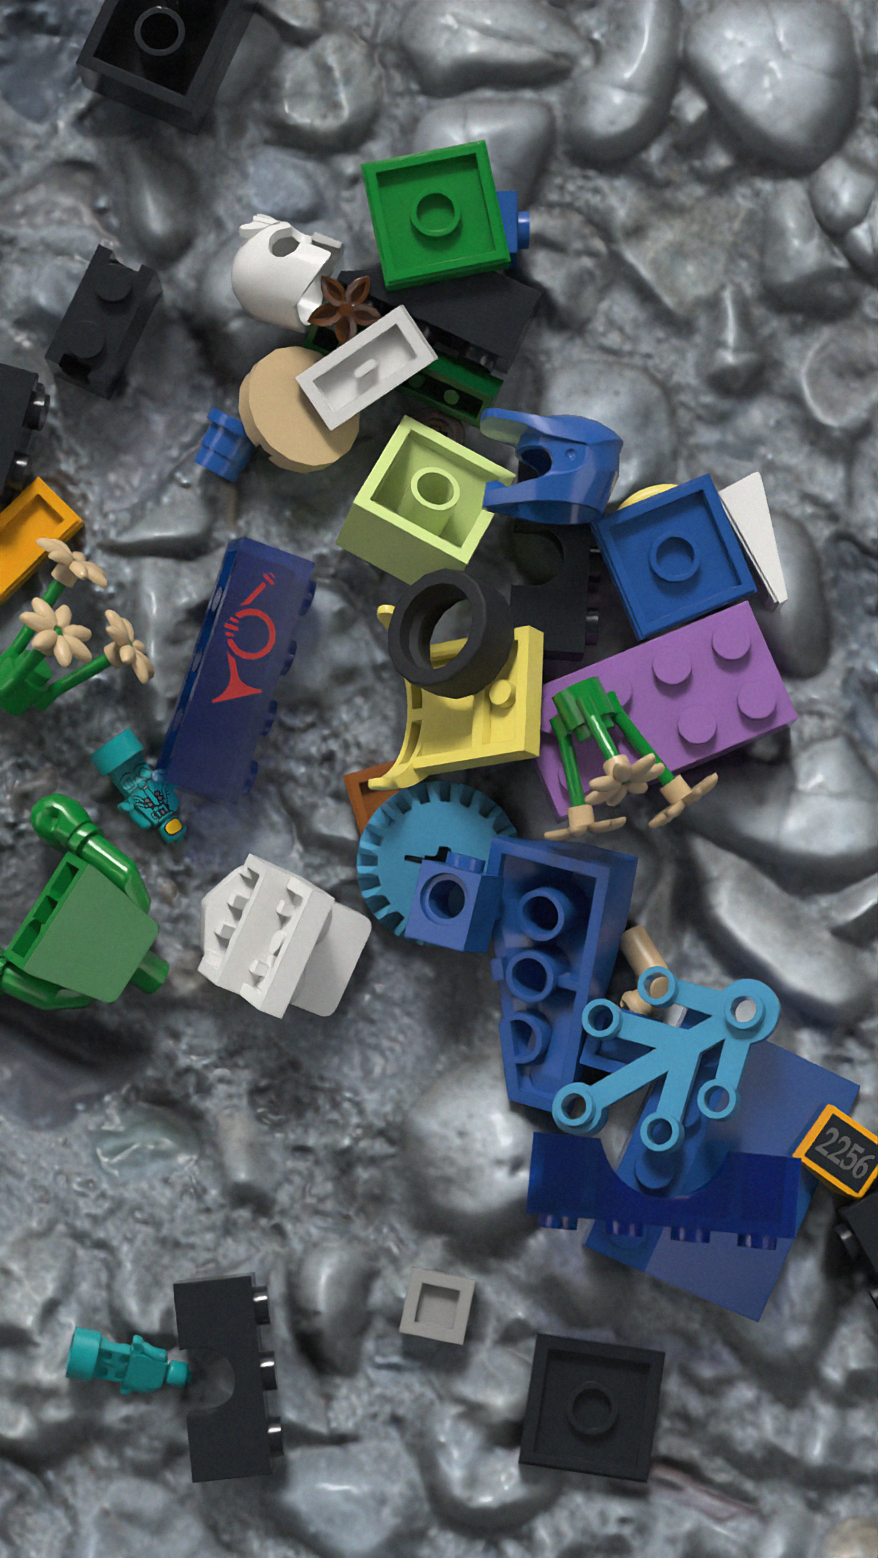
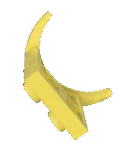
(475, 730)

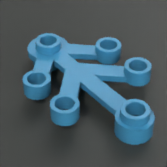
(675, 1055)

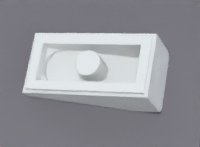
(751, 523)

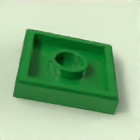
(435, 215)

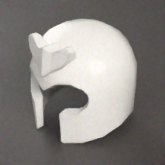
(281, 272)

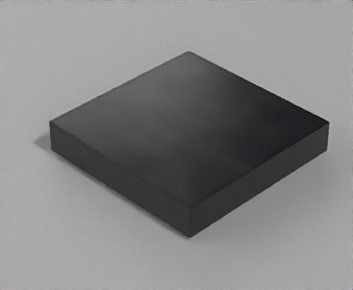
(591, 1407)

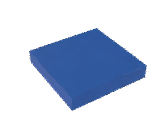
(673, 557)

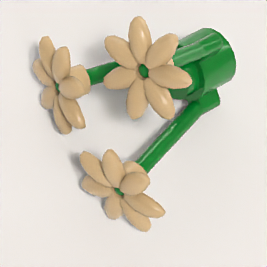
(26, 673)
(587, 713)

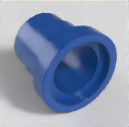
(224, 446)

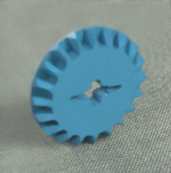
(416, 825)

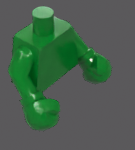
(87, 925)

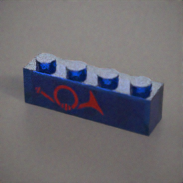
(235, 672)

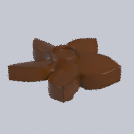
(344, 307)

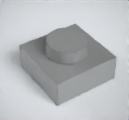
(437, 1305)

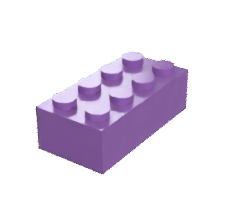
(685, 693)

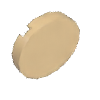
(283, 417)

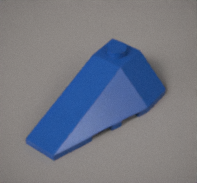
(553, 954)

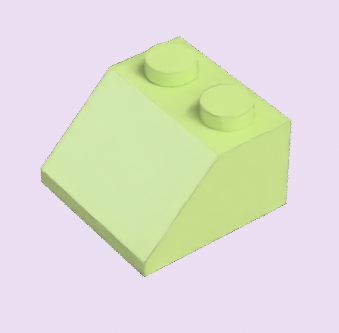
(421, 505)

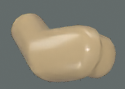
(641, 955)

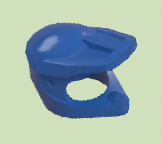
(574, 464)

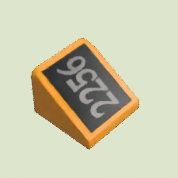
(840, 1153)

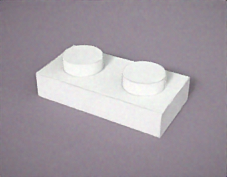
(366, 367)

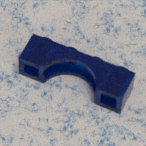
(745, 1196)

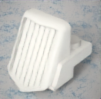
(279, 939)

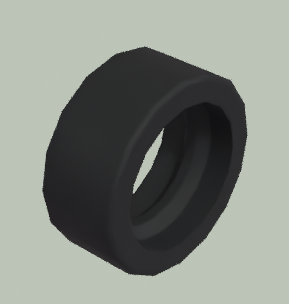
(487, 642)

